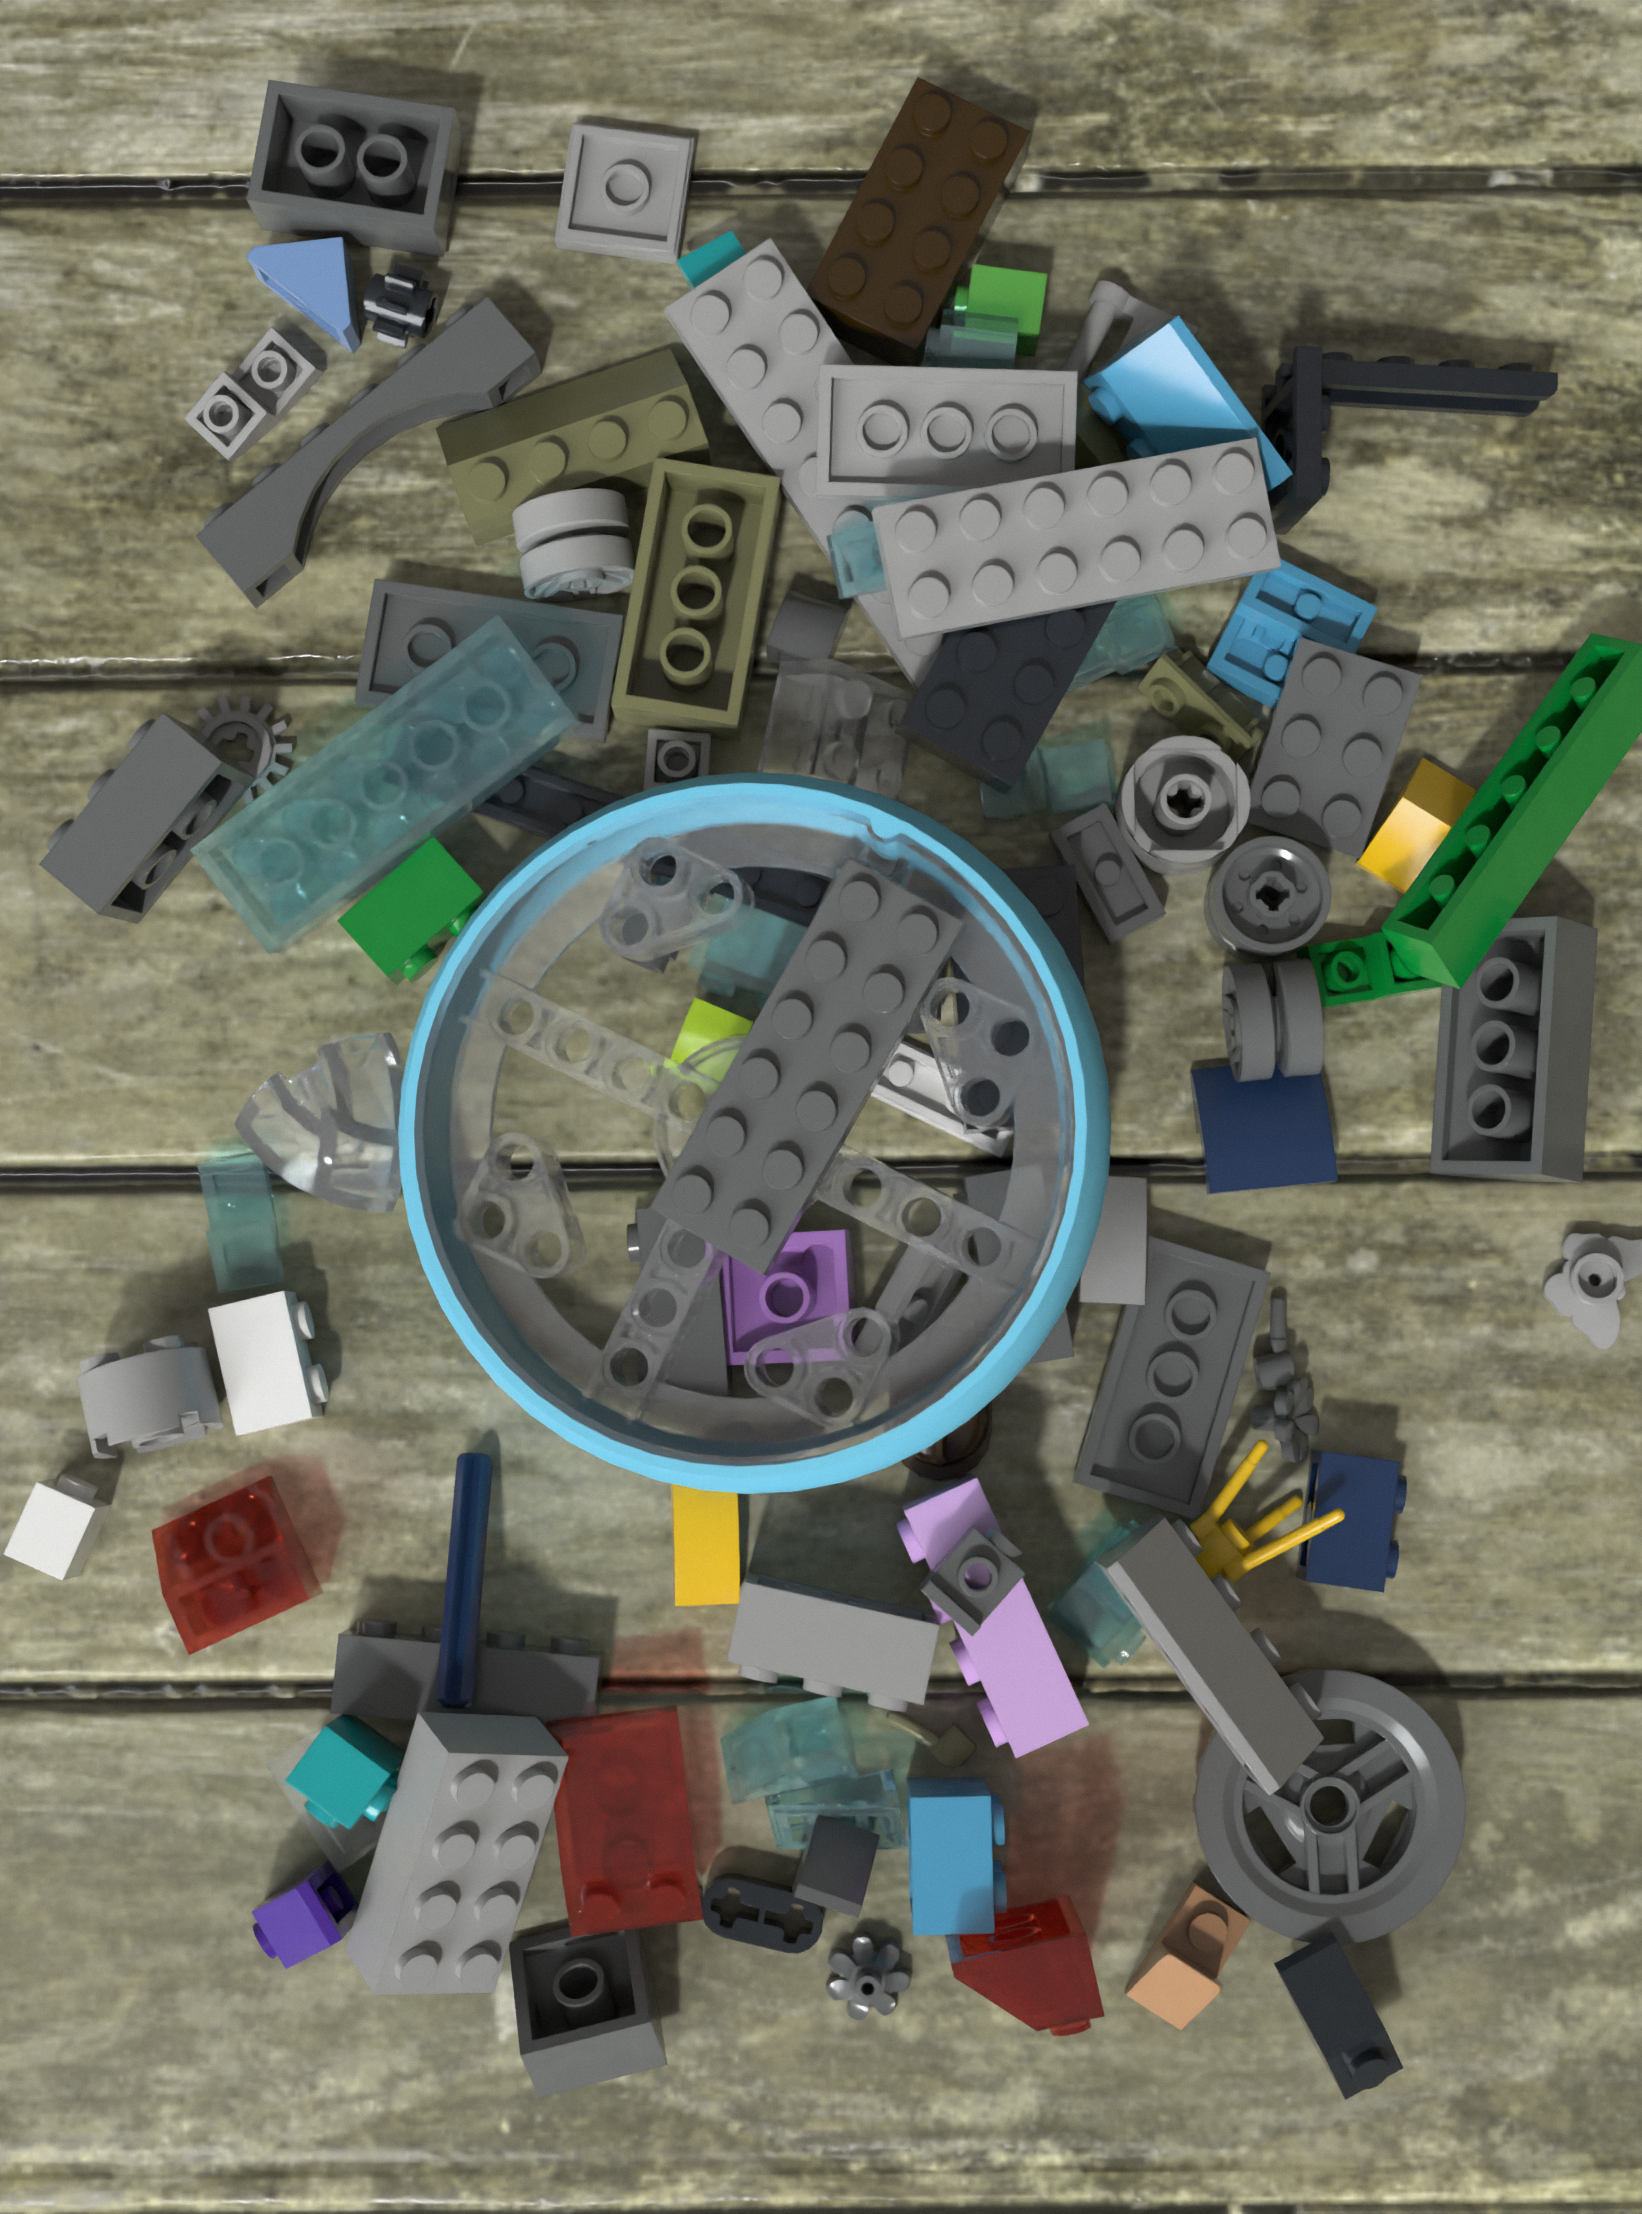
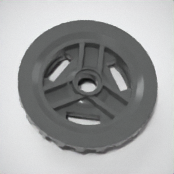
(1329, 1885)

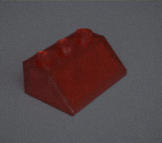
(1033, 1966)

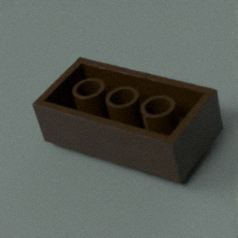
(917, 223)

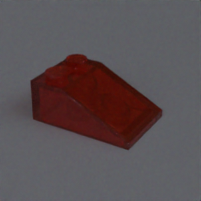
(626, 1822)

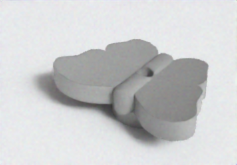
(1594, 1308)

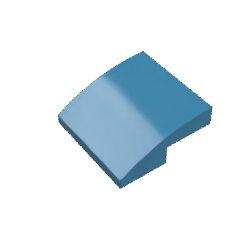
(1270, 620)

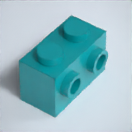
(347, 1773)

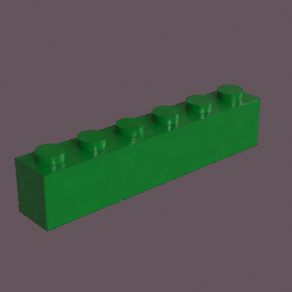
(1521, 814)

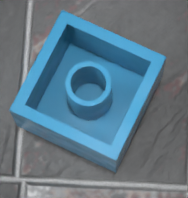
(950, 1856)

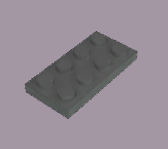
(420, 624)
(1172, 1379)

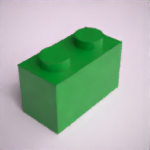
(414, 912)

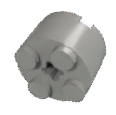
(1206, 781)
(148, 1397)

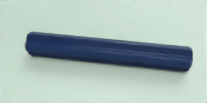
(464, 1581)

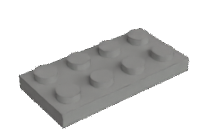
(939, 429)

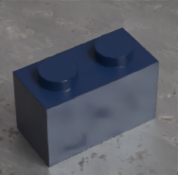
(1360, 1547)

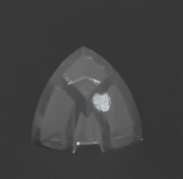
(334, 1123)

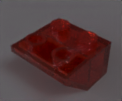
(232, 1565)

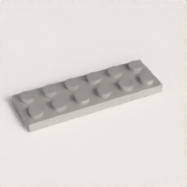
(1076, 539)

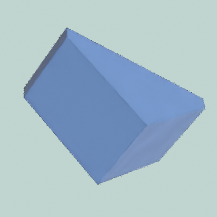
(314, 280)

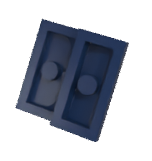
(1262, 1131)

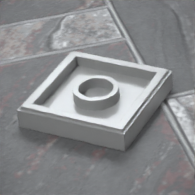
(625, 193)

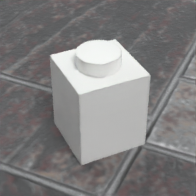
(58, 1526)

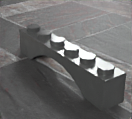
(464, 370)

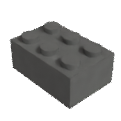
(356, 168)
(145, 819)

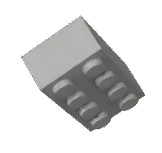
(456, 1853)

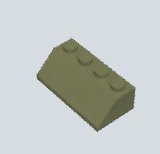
(571, 438)

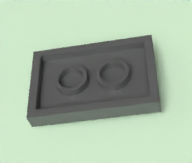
(1330, 746)

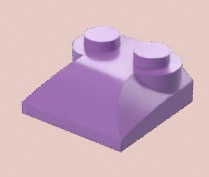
(806, 1284)

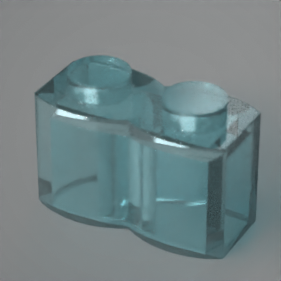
(1094, 1612)

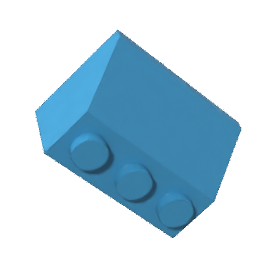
(1174, 399)

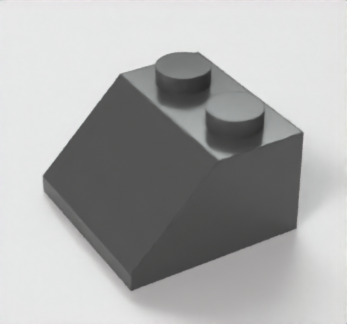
(585, 2008)

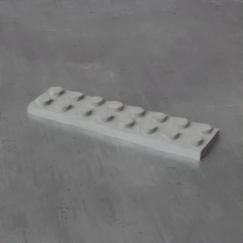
(762, 355)

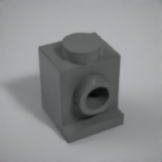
(947, 1583)

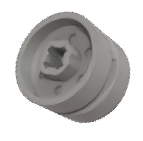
(574, 545)

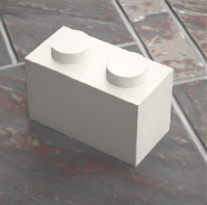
(268, 1362)

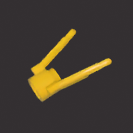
(1229, 1547)

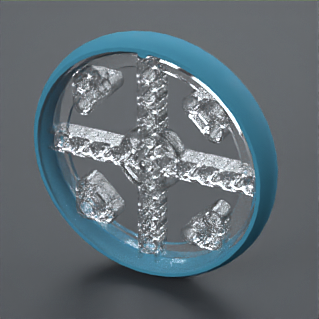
(458, 1170)

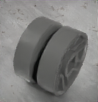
(1289, 876)
(1272, 1019)

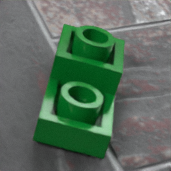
(1361, 971)

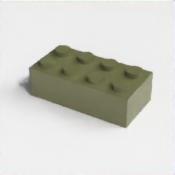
(697, 599)

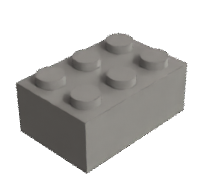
(833, 1641)

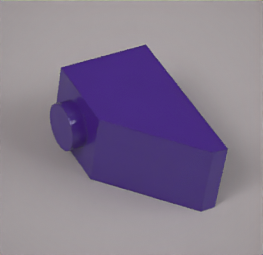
(305, 1916)

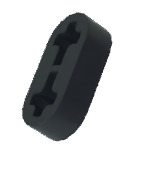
(757, 1928)

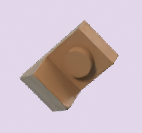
(1186, 1958)

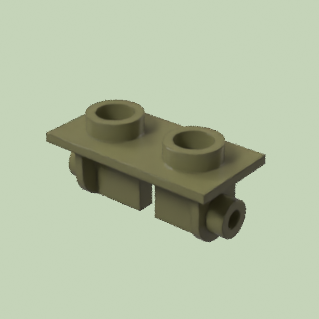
(1180, 690)

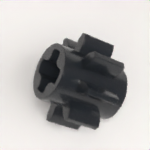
(400, 305)

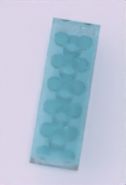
(387, 786)

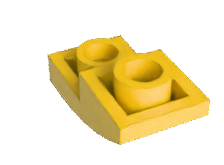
(705, 1547)

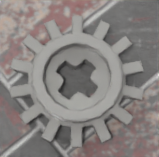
(261, 738)

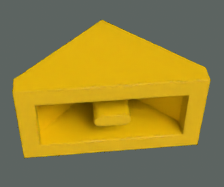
(1415, 825)

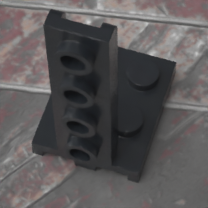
(1299, 407)

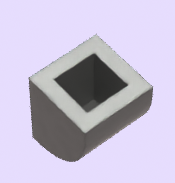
(806, 628)

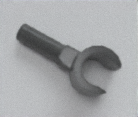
(1276, 1368)

